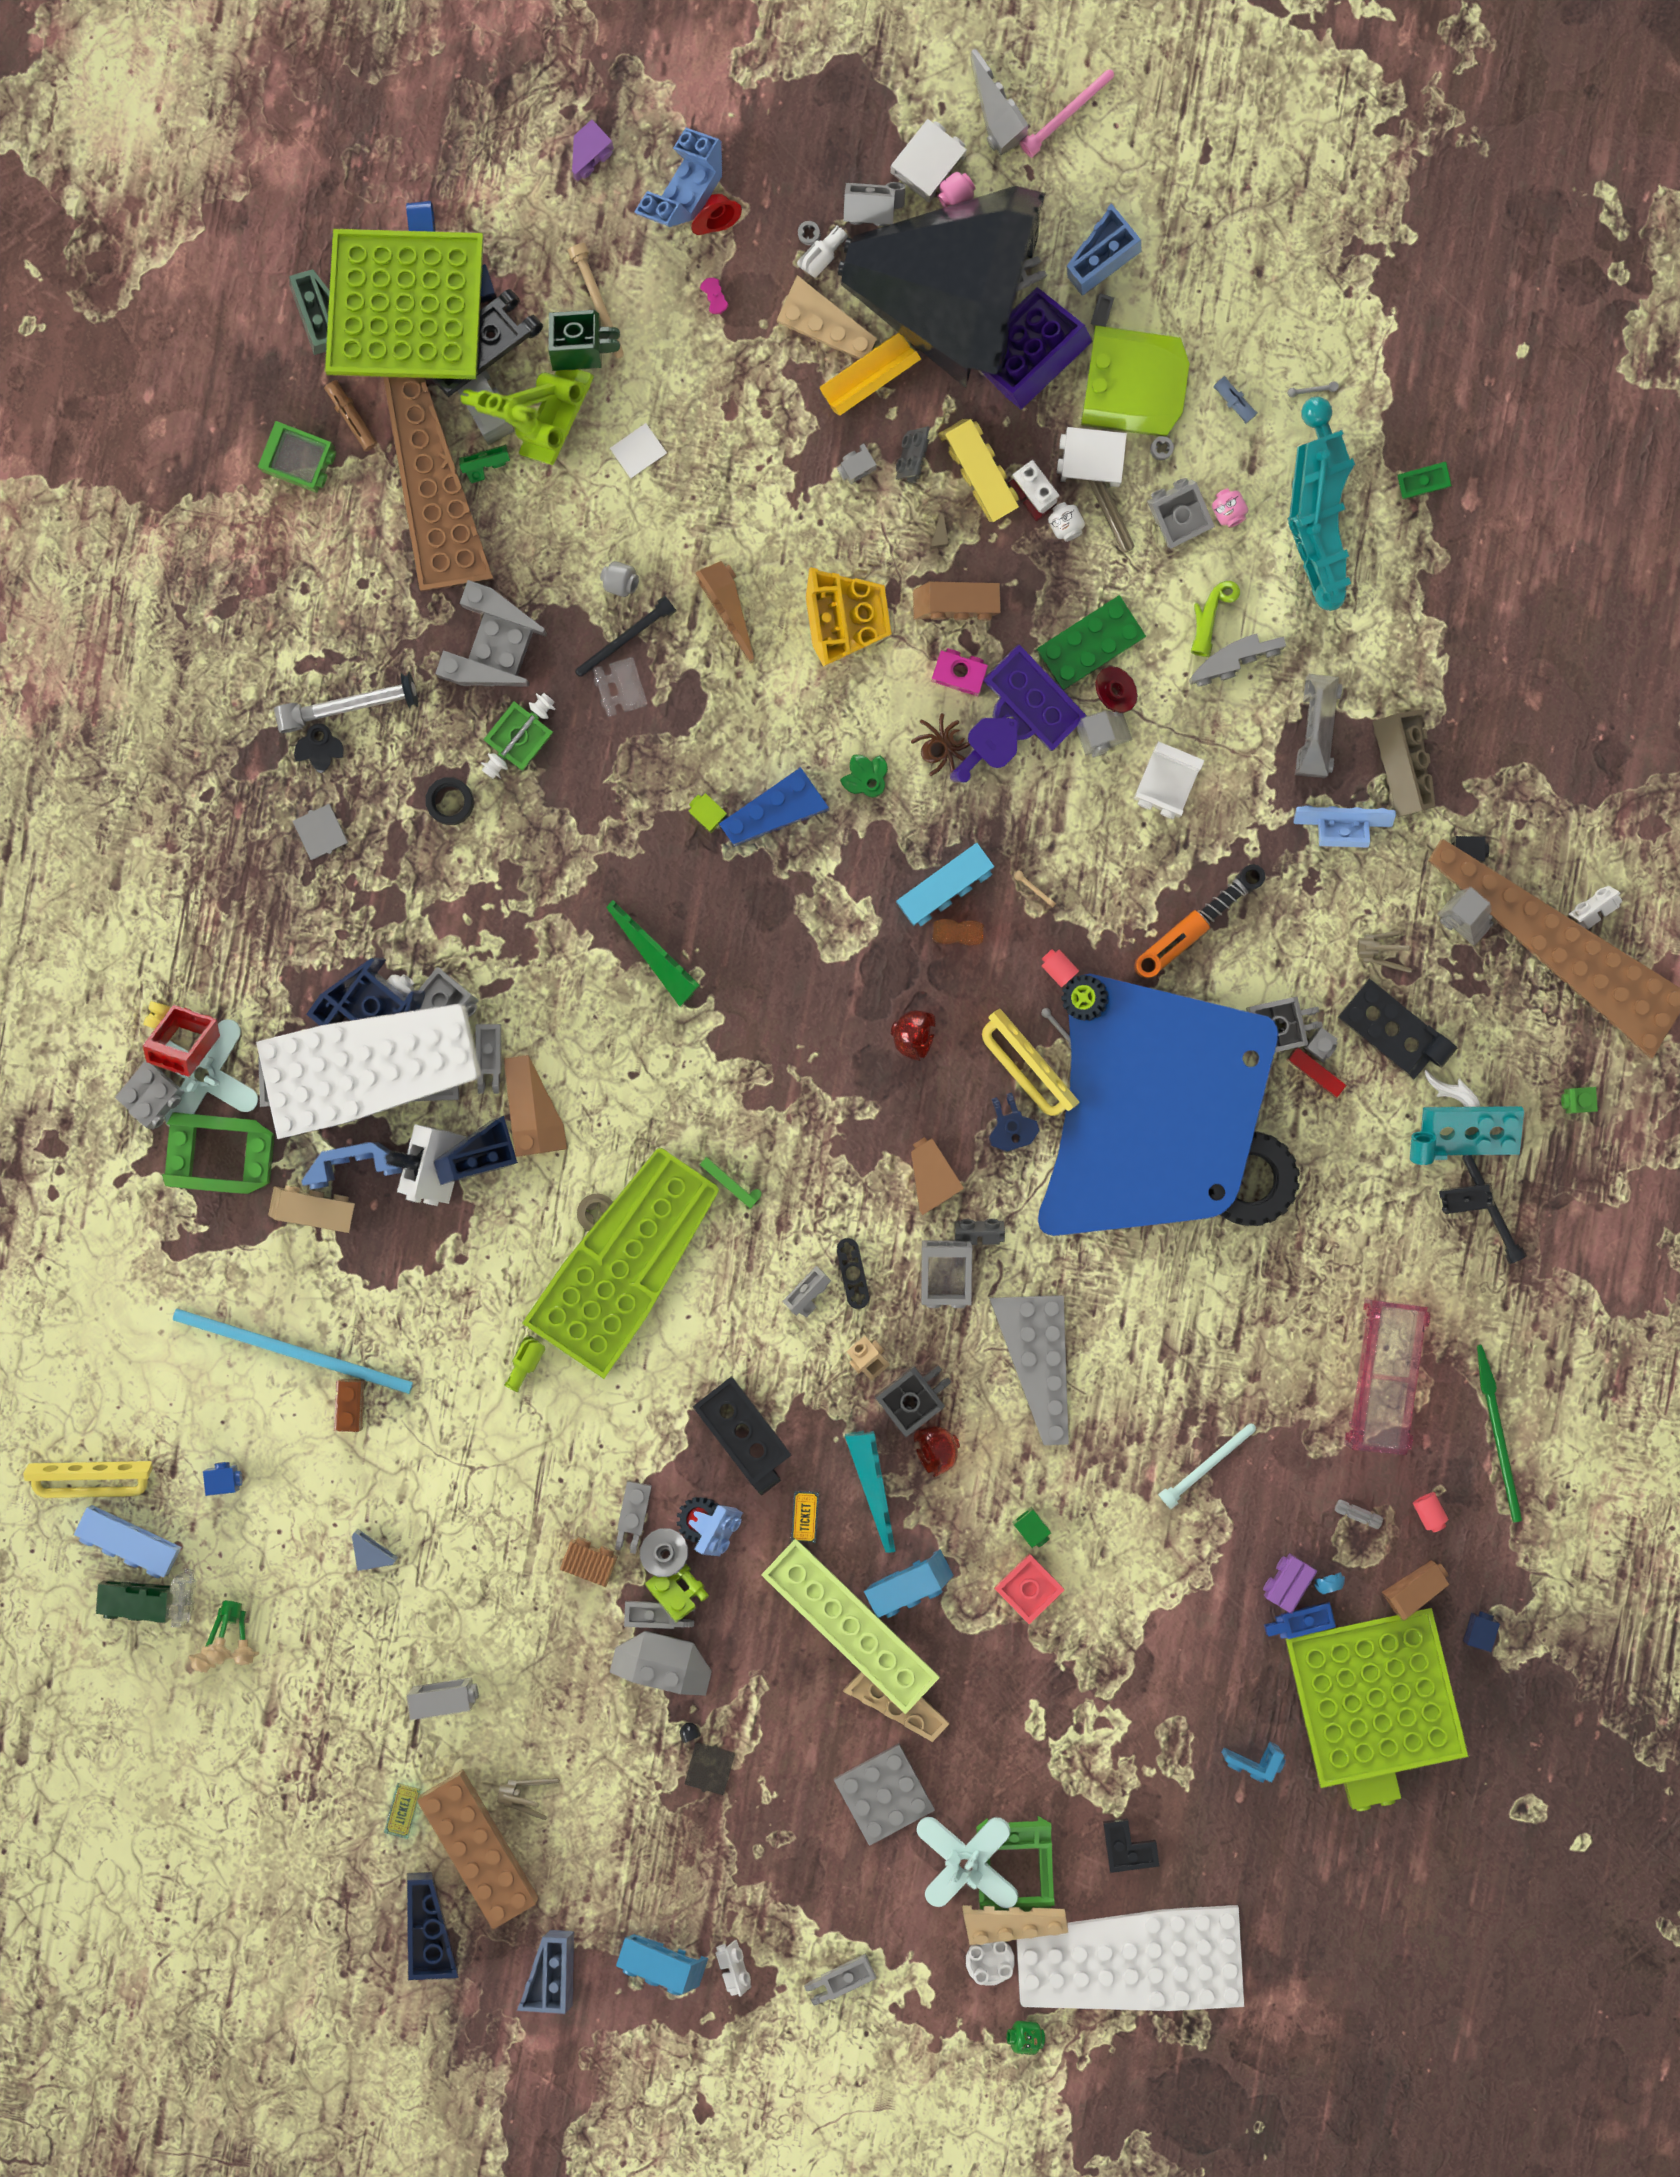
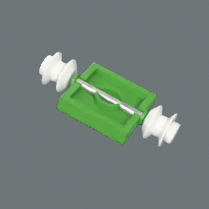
(518, 736)

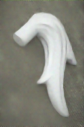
(1459, 1092)

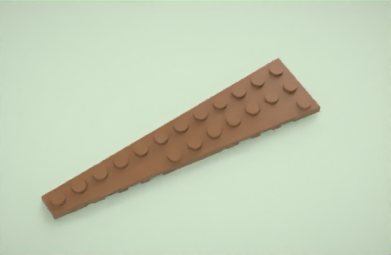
(437, 510)
(1613, 983)

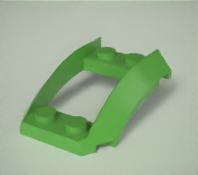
(182, 1147)
(1027, 1836)

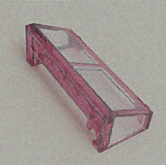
(1387, 1377)

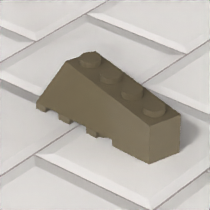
(1406, 761)

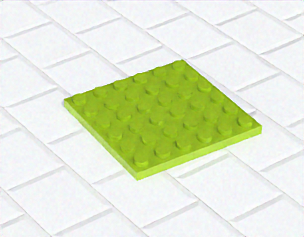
(404, 304)
(1376, 1698)

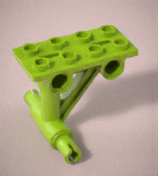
(540, 430)

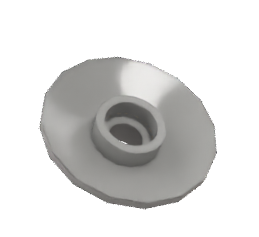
(656, 1544)

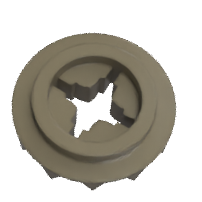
(589, 1203)

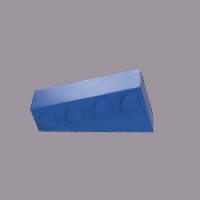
(778, 807)

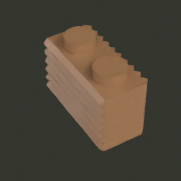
(589, 1562)

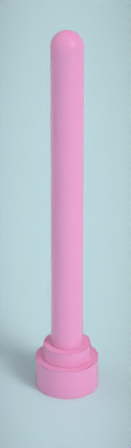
(1032, 144)

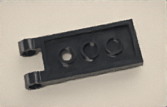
(506, 339)

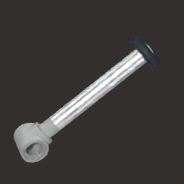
(293, 716)

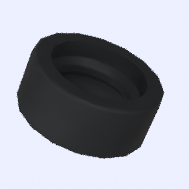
(449, 782)

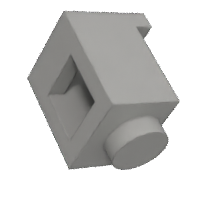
(856, 465)
(1321, 1044)

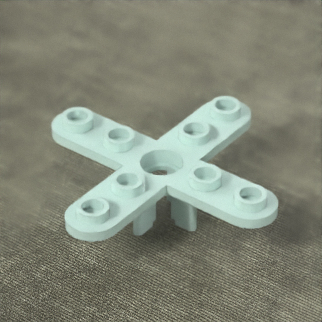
(218, 1082)
(977, 1852)

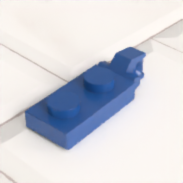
(1302, 1621)

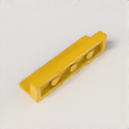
(869, 373)

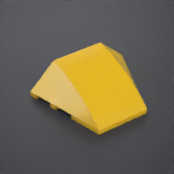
(844, 614)

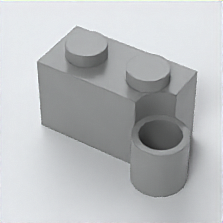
(872, 202)

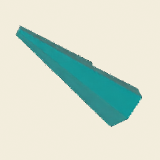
(867, 1463)

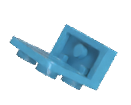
(1271, 1762)

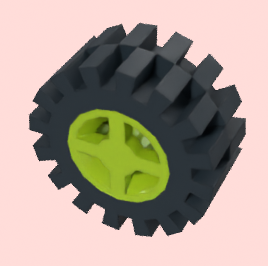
(1077, 993)

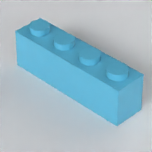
(945, 884)

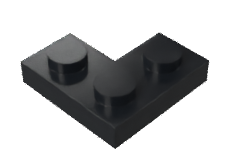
(1124, 1854)

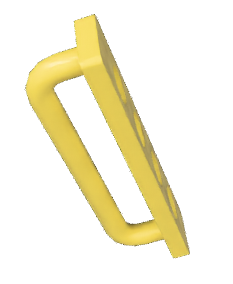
(1033, 1059)
(88, 1471)

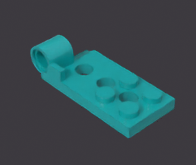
(1431, 1145)

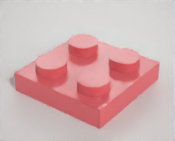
(1029, 1588)

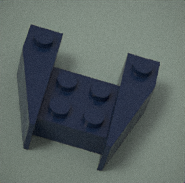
(363, 996)

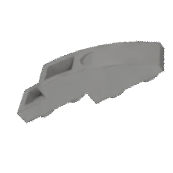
(1226, 661)

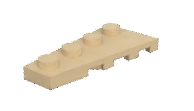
(823, 321)
(920, 1718)
(997, 1926)

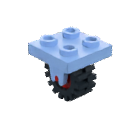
(708, 1524)

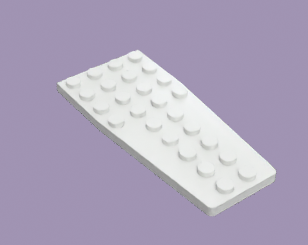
(364, 1066)
(1137, 1962)

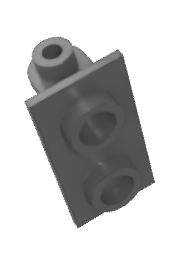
(991, 1231)

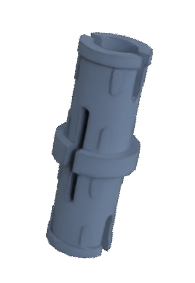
(1235, 399)

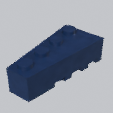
(428, 1938)

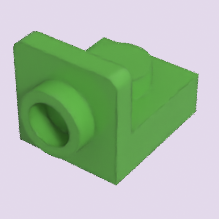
(1579, 1100)

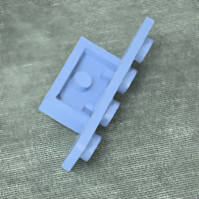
(1344, 825)

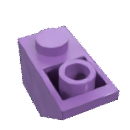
(589, 148)

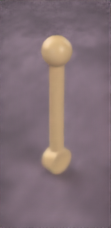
(1018, 875)

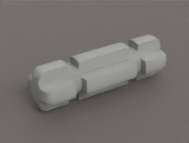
(1359, 1514)

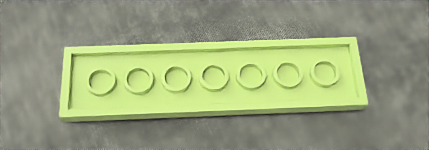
(850, 1626)

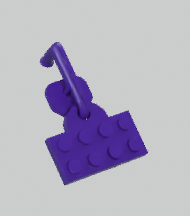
(1034, 707)

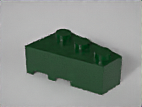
(134, 1601)

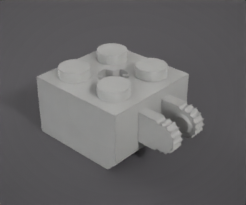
(1289, 1014)

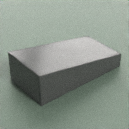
(1102, 310)

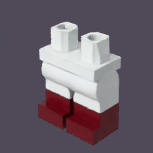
(1032, 483)

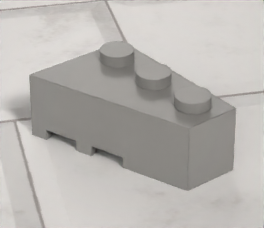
(1102, 732)
(1467, 914)

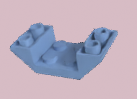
(690, 184)
(322, 1168)

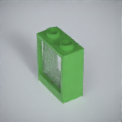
(297, 457)

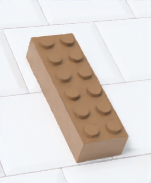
(477, 1849)

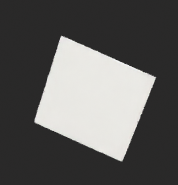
(638, 450)

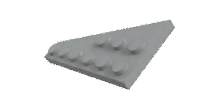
(1036, 1344)

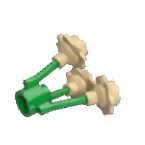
(218, 1653)

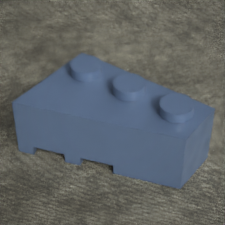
(551, 1977)

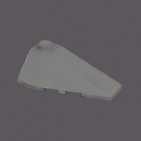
(1001, 116)

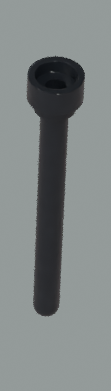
(662, 609)
(1514, 1251)

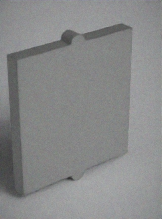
(320, 832)

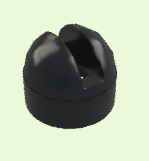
(689, 1732)

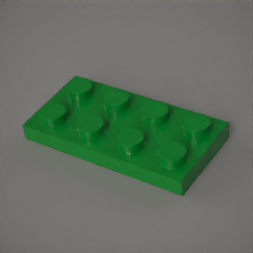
(1091, 643)

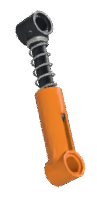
(1197, 923)

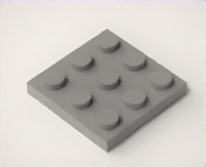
(884, 1794)

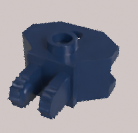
(1012, 1124)

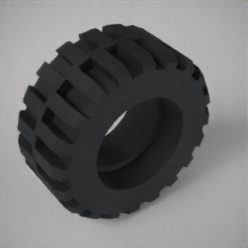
(1281, 1193)

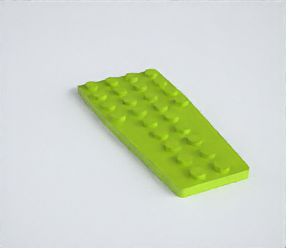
(623, 1263)

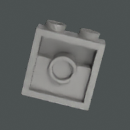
(1180, 512)
(445, 991)
(150, 1095)

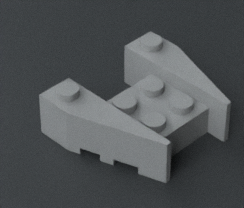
(498, 643)

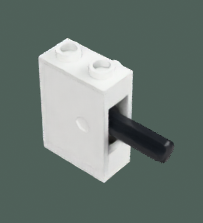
(419, 1174)

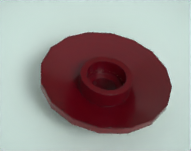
(1116, 689)

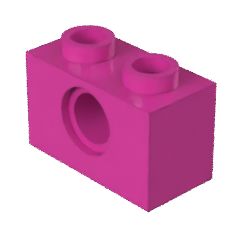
(944, 674)

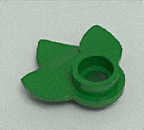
(862, 773)

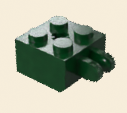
(579, 340)

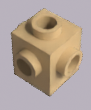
(864, 1354)

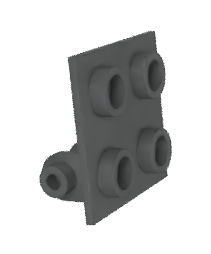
(914, 447)

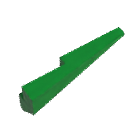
(669, 972)

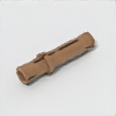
(345, 406)

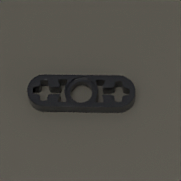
(850, 1292)

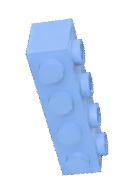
(127, 1541)

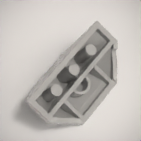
(662, 1664)

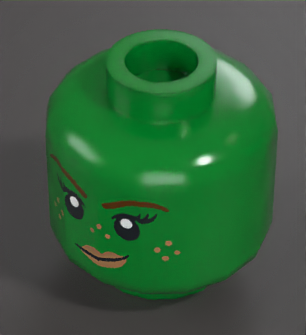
(1026, 2037)

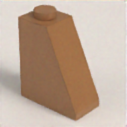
(932, 1175)
(1416, 1589)

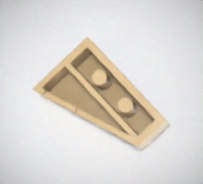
(311, 1208)

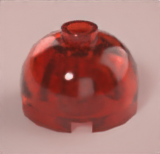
(912, 1034)
(937, 1449)

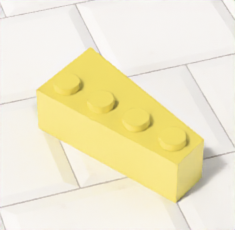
(980, 469)

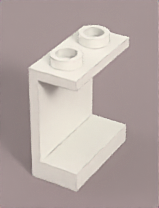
(928, 159)
(1092, 455)
(1168, 780)

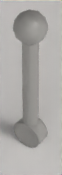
(1333, 387)
(1047, 1014)

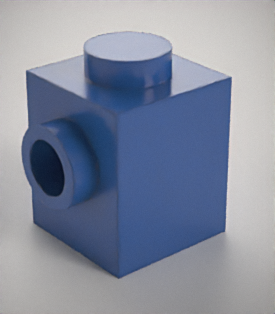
(222, 1479)

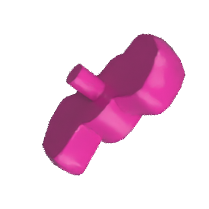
(714, 296)

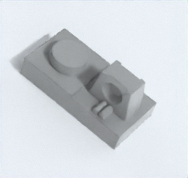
(801, 1297)

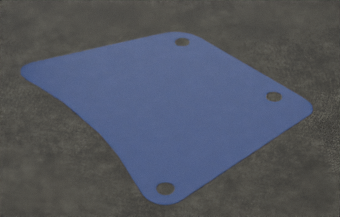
(1157, 1111)

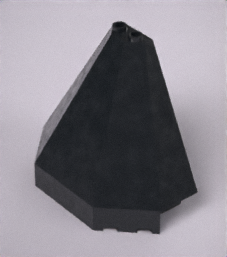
(949, 276)

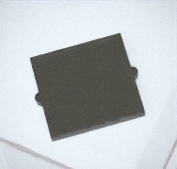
(709, 1768)

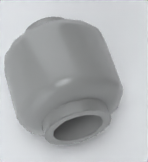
(619, 579)

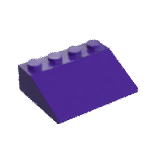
(1040, 345)

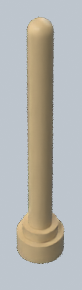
(579, 254)

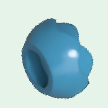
(1330, 1583)

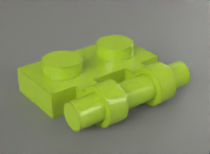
(672, 1597)

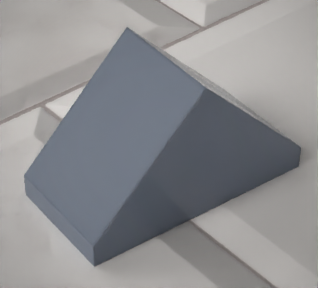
(370, 1553)

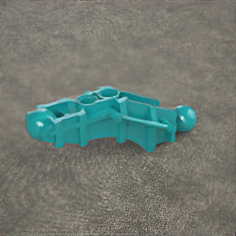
(1315, 505)

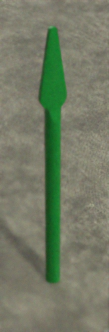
(1488, 1388)

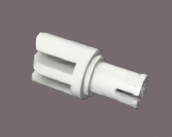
(822, 252)

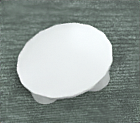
(990, 1963)

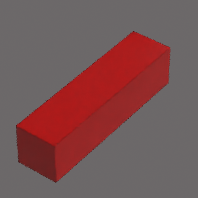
(1316, 1072)

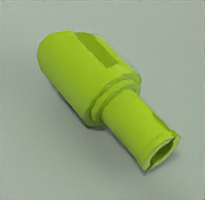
(524, 1362)

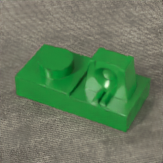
(474, 463)
(1424, 480)

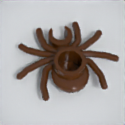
(941, 745)

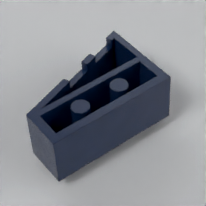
(479, 1153)

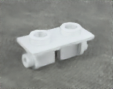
(1604, 900)
(737, 1979)

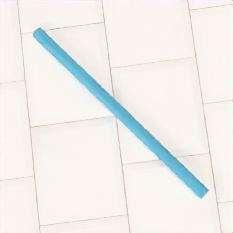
(292, 1351)

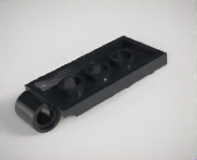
(1430, 1044)
(760, 1470)

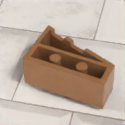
(956, 601)

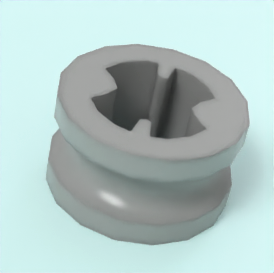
(801, 233)
(1161, 440)

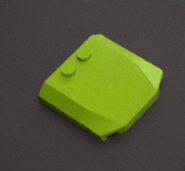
(1135, 382)

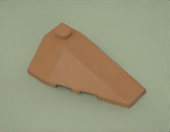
(722, 592)
(532, 1112)

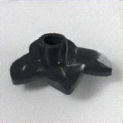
(321, 751)

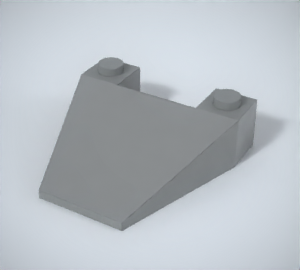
(1314, 756)

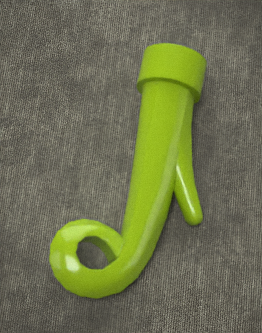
(1205, 621)

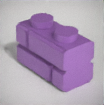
(1289, 1583)

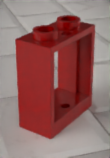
(175, 1060)

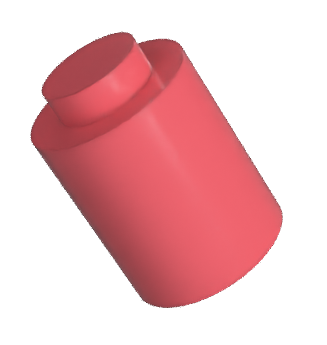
(1059, 967)
(1431, 1512)

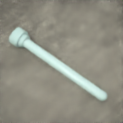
(1172, 1495)

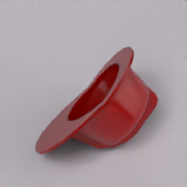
(717, 215)

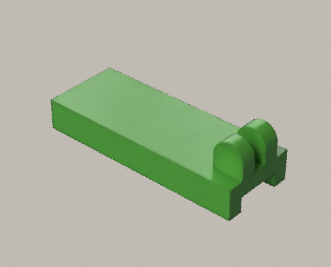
(748, 1199)

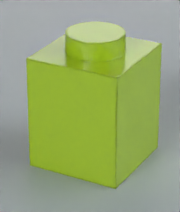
(707, 812)

